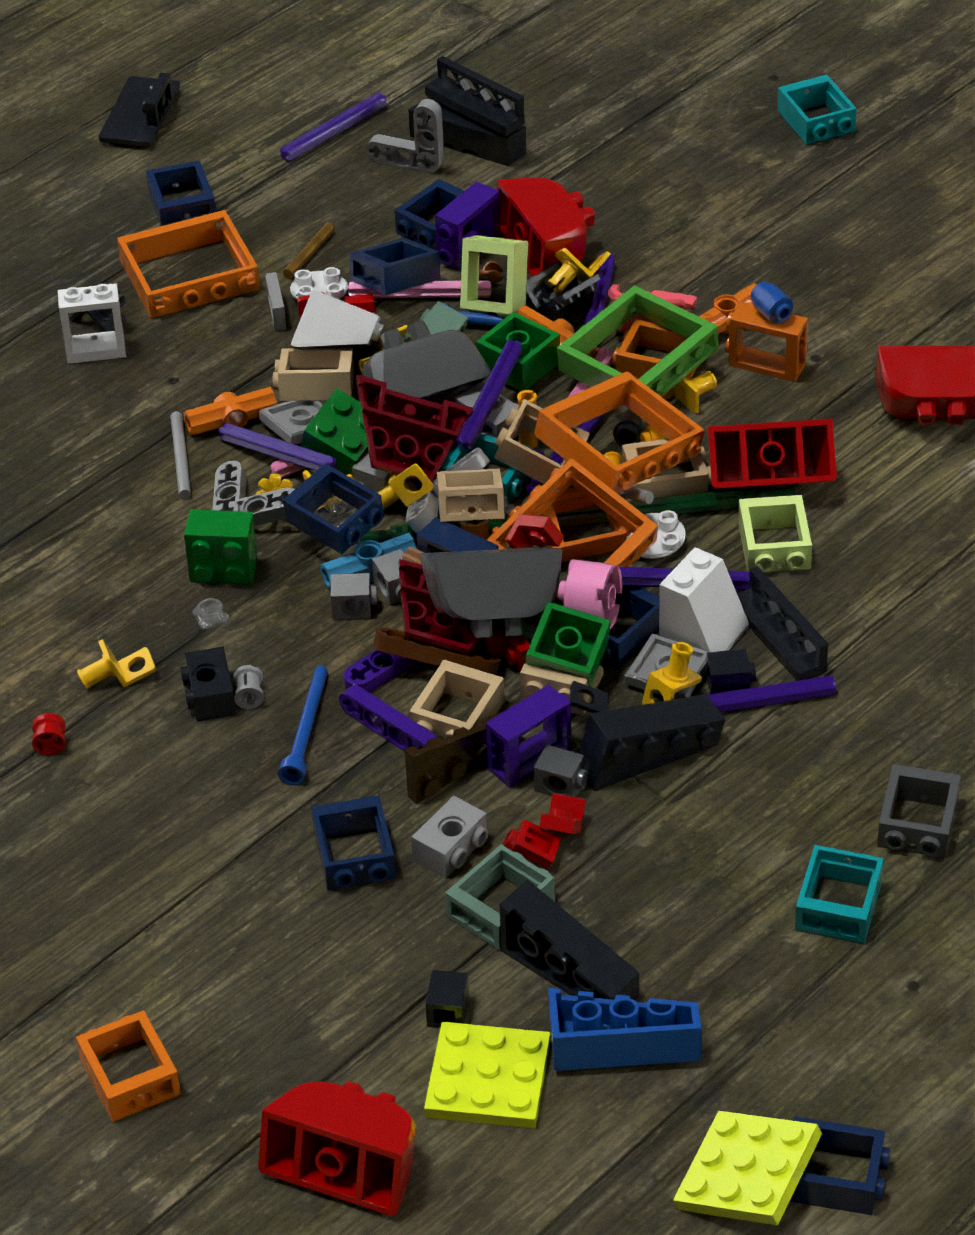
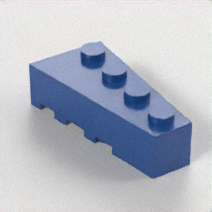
(621, 1031)

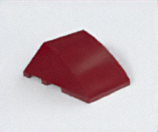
(407, 428)
(422, 618)

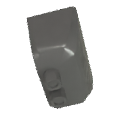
(428, 364)
(493, 585)

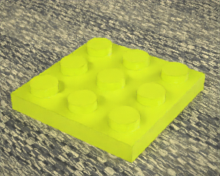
(487, 1075)
(747, 1167)

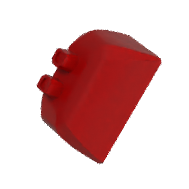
(545, 217)
(927, 382)
(772, 453)
(340, 1143)

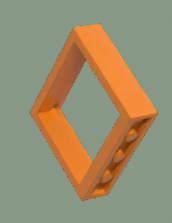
(182, 237)
(558, 419)
(574, 474)

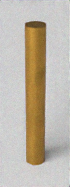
(308, 250)

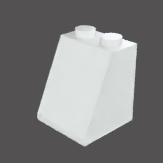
(335, 324)
(701, 604)

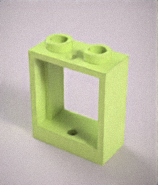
(516, 274)
(773, 514)

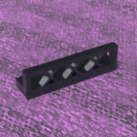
(476, 103)
(783, 628)

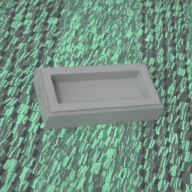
(275, 301)

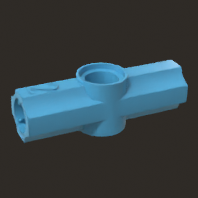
(361, 559)

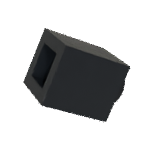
(729, 671)
(447, 998)

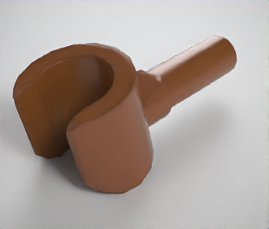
(492, 271)

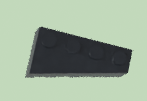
(473, 136)
(647, 737)
(561, 948)

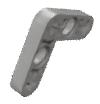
(421, 150)
(270, 501)
(426, 508)

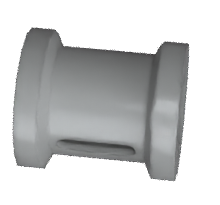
(252, 686)

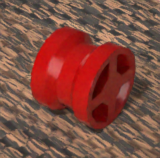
(48, 734)

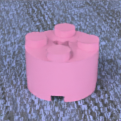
(592, 589)

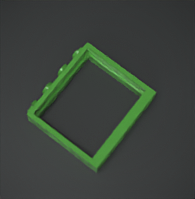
(699, 345)

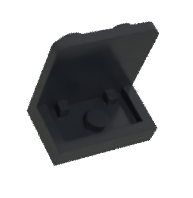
(543, 298)

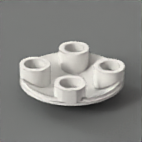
(324, 281)
(669, 535)

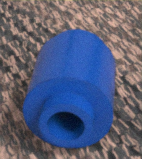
(771, 302)

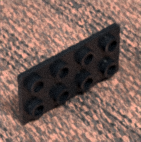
(140, 110)

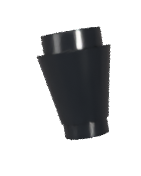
(628, 429)

